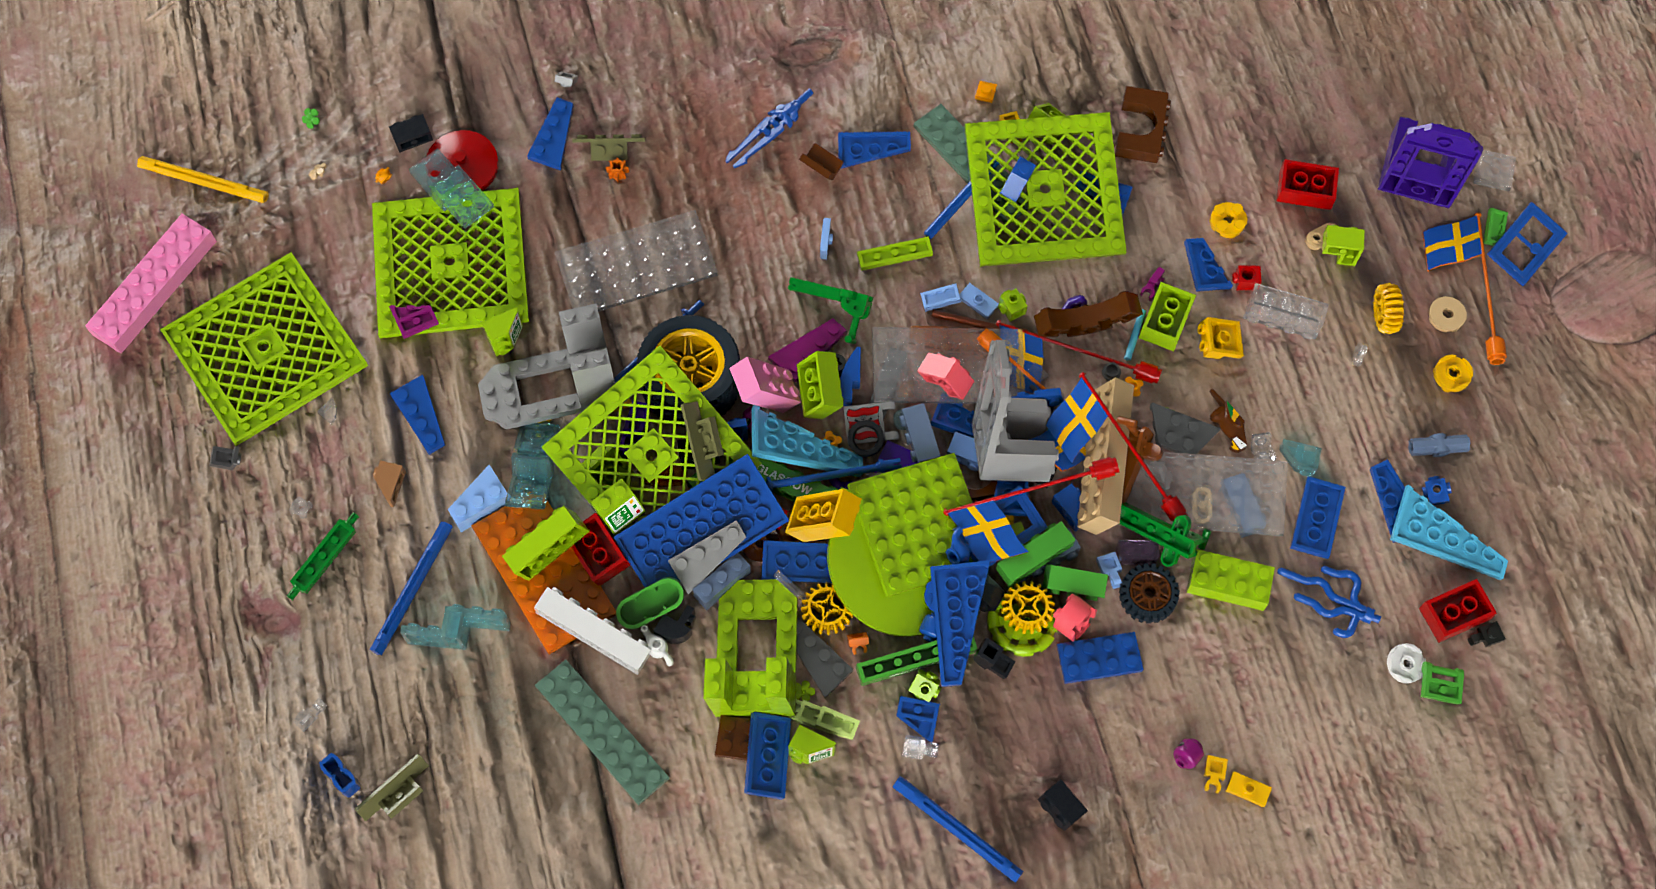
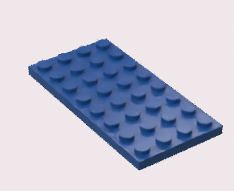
(727, 496)

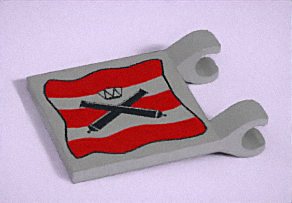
(870, 412)

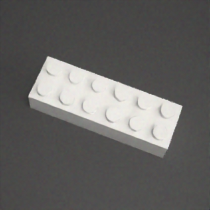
(592, 630)

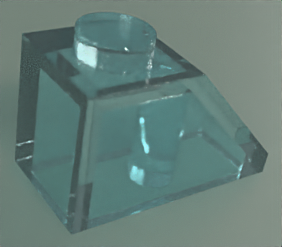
(1301, 457)

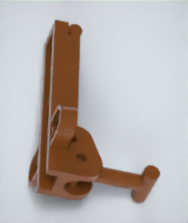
(1141, 440)

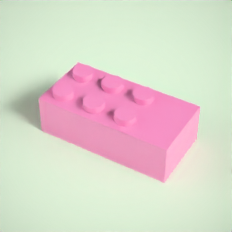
(765, 385)

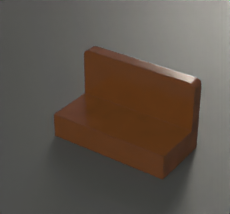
(822, 161)

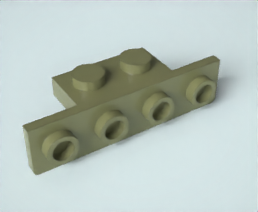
(609, 148)
(703, 439)
(395, 792)

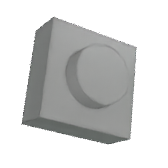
(566, 79)

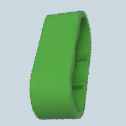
(650, 603)

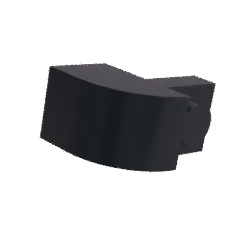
(676, 631)
(991, 657)

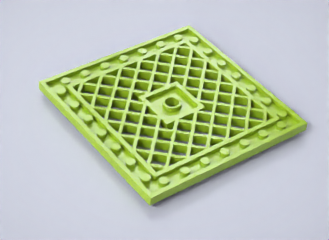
(1060, 249)
(463, 318)
(656, 362)
(288, 400)

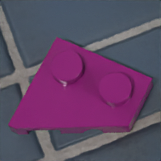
(413, 319)

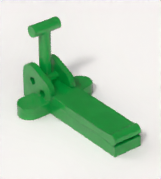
(852, 302)
(1175, 537)

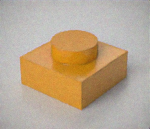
(986, 91)

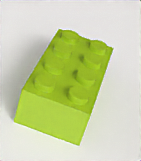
(545, 543)
(1230, 580)

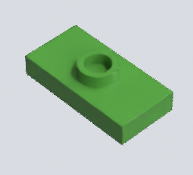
(1495, 226)

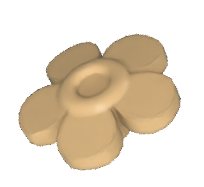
(318, 170)

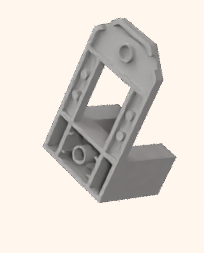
(585, 356)
(1008, 418)

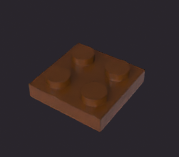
(733, 738)

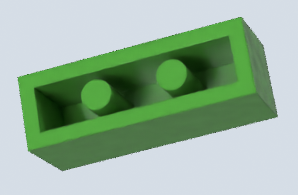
(1075, 582)

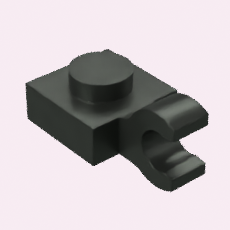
(1488, 634)

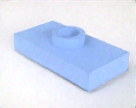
(826, 238)
(940, 297)
(978, 301)

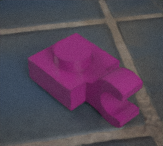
(1153, 282)

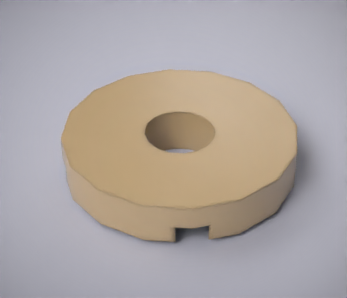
(1452, 306)

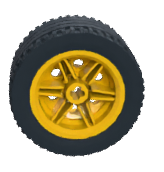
(715, 349)

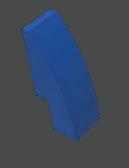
(851, 376)

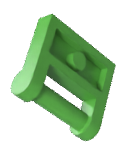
(1442, 689)

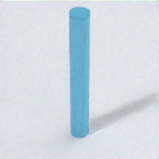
(1134, 336)

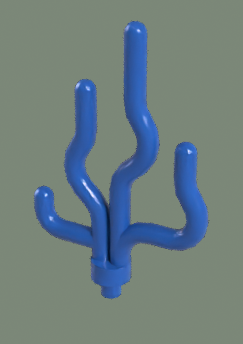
(1350, 607)

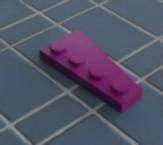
(819, 339)

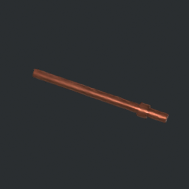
(965, 320)

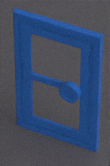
(1541, 252)
(1038, 523)

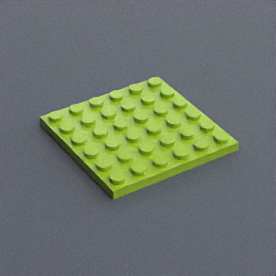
(906, 519)

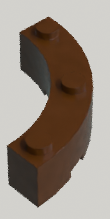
(1088, 318)

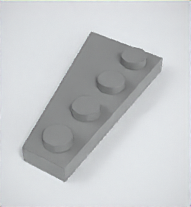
(702, 558)

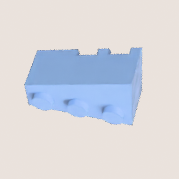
(478, 500)

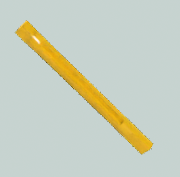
(202, 179)

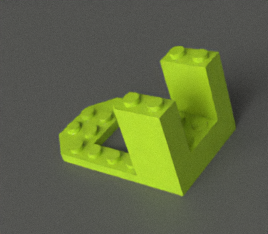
(745, 692)

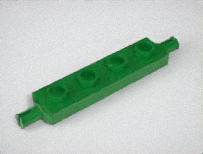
(322, 556)

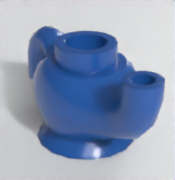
(959, 551)

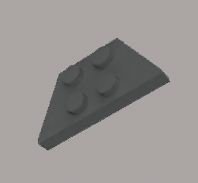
(1180, 432)

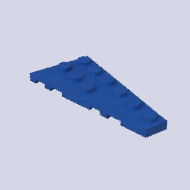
(957, 603)

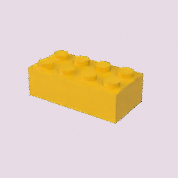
(823, 515)

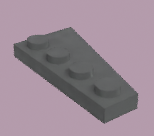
(820, 660)

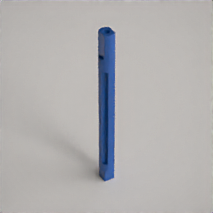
(411, 588)
(958, 829)

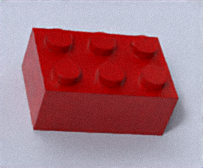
(1307, 184)
(600, 552)
(1457, 610)

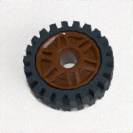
(1159, 583)

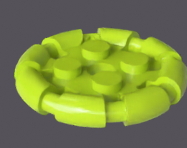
(1023, 648)

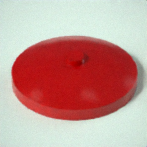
(472, 153)

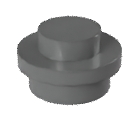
(1111, 371)

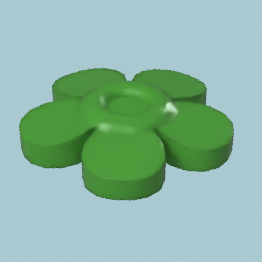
(310, 118)

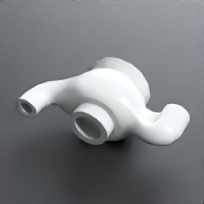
(657, 645)

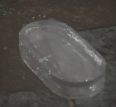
(792, 587)

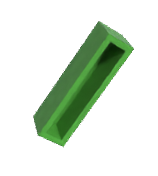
(1041, 550)

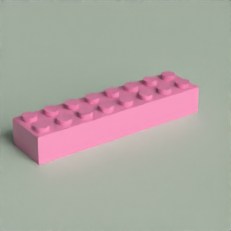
(151, 283)

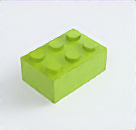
(1167, 316)
(820, 385)

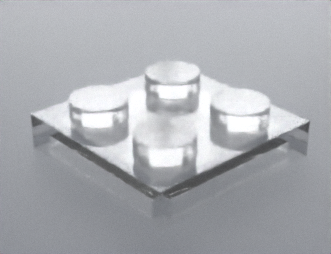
(1495, 170)

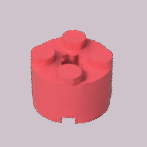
(1074, 617)

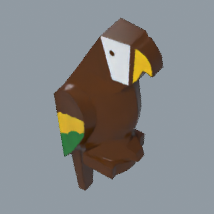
(1230, 423)

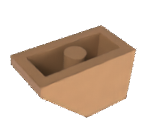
(389, 479)

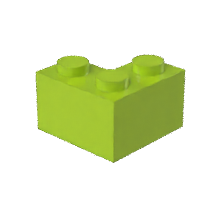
(1343, 242)

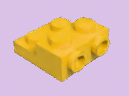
(1220, 338)

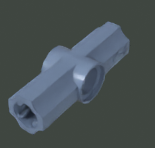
(1439, 445)

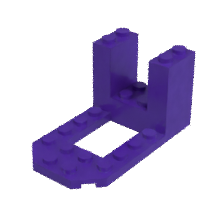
(1422, 180)

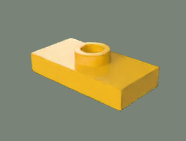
(1248, 789)

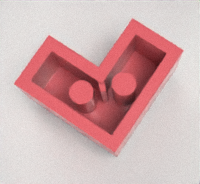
(946, 373)

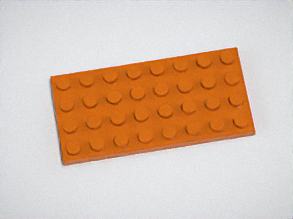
(565, 573)

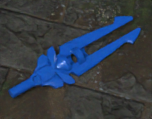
(783, 115)

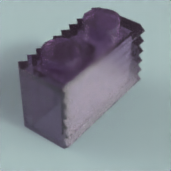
(1137, 552)

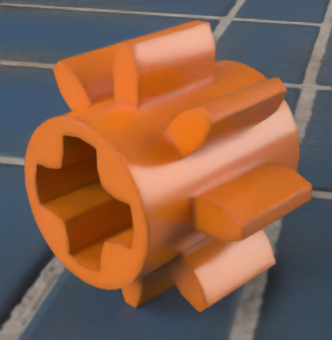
(617, 169)

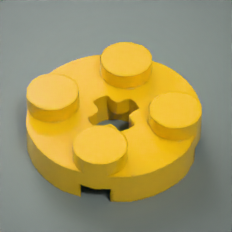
(1235, 212)
(1445, 380)

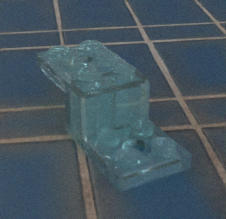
(451, 188)
(531, 467)
(455, 627)

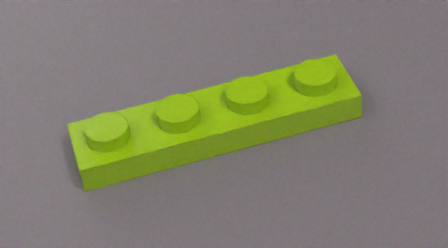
(894, 253)

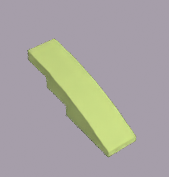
(825, 719)

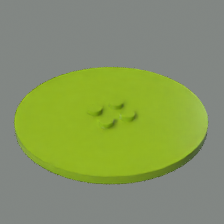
(861, 590)

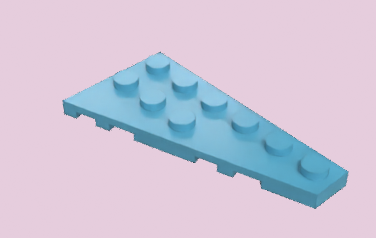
(795, 445)
(1438, 534)

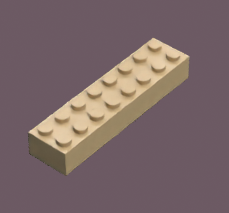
(1103, 498)

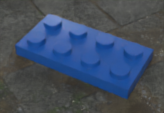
(1317, 517)
(796, 560)
(1099, 657)
(767, 755)

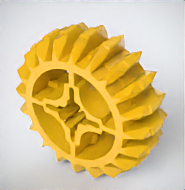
(1388, 308)
(1017, 595)
(820, 606)

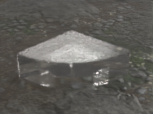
(1037, 372)
(329, 411)

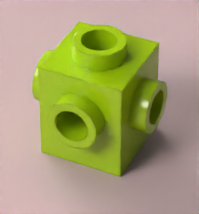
(1012, 304)
(925, 685)

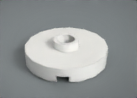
(1414, 659)

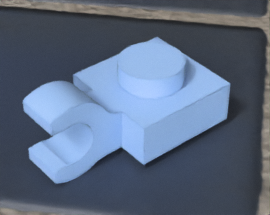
(1111, 566)

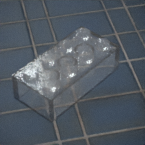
(1285, 311)

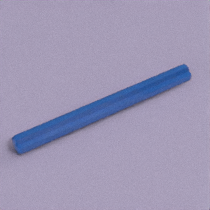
(951, 209)

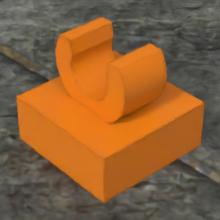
(858, 639)

